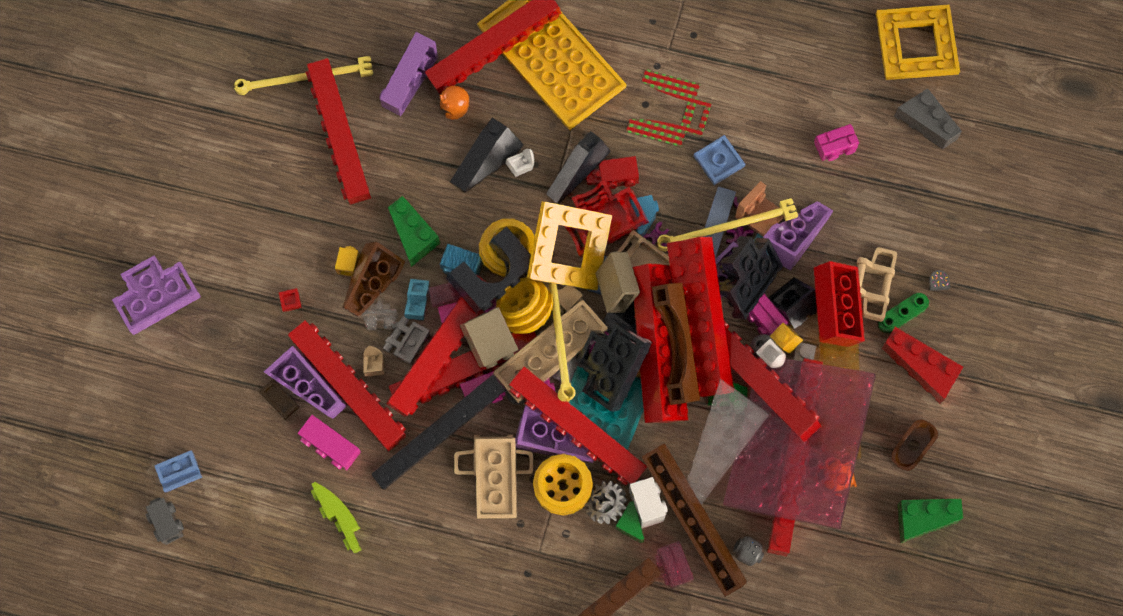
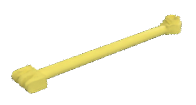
(363, 67)
(783, 210)
(566, 391)

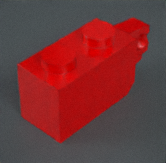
(616, 172)

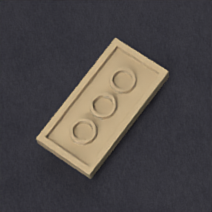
(496, 478)

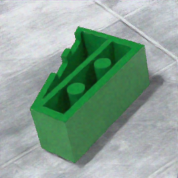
(414, 232)

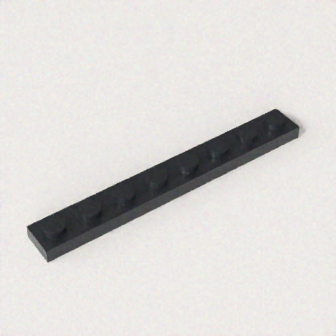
(438, 432)

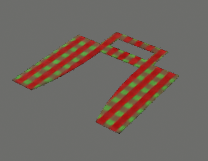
(665, 131)

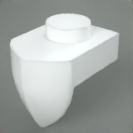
(521, 162)
(772, 354)

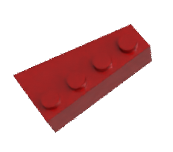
(923, 363)

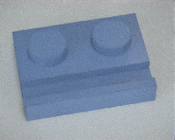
(178, 471)

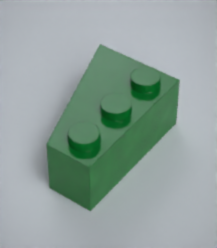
(926, 516)

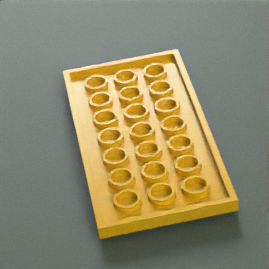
(560, 66)

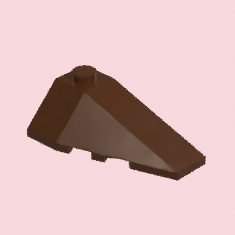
(371, 277)

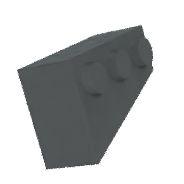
(929, 118)

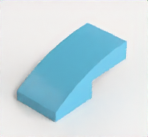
(417, 299)

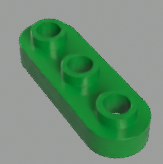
(897, 318)

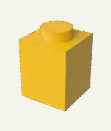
(346, 260)
(786, 338)

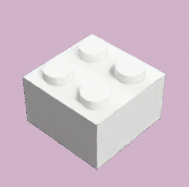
(647, 502)

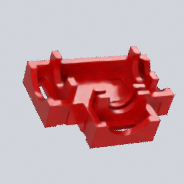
(623, 215)

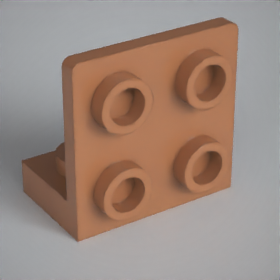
(755, 204)

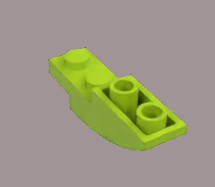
(334, 509)

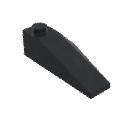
(486, 155)

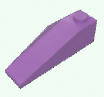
(795, 235)
(543, 438)

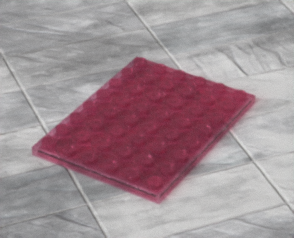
(808, 478)

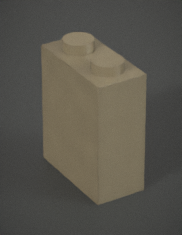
(617, 282)
(489, 338)

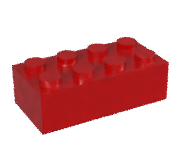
(839, 304)

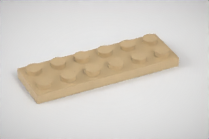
(541, 353)

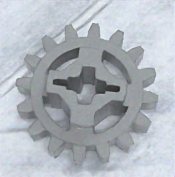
(606, 502)

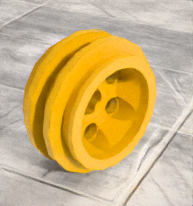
(489, 256)
(526, 306)
(571, 465)

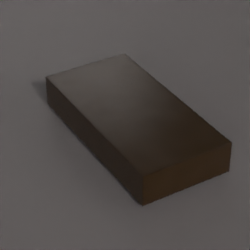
(279, 399)

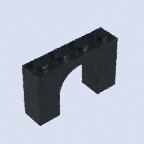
(480, 293)

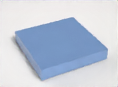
(719, 160)

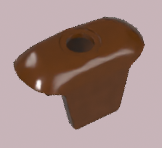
(924, 434)

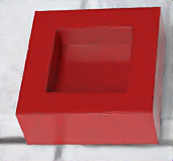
(290, 300)

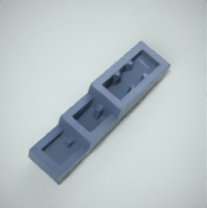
(719, 213)

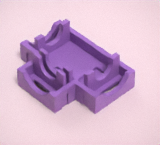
(153, 293)

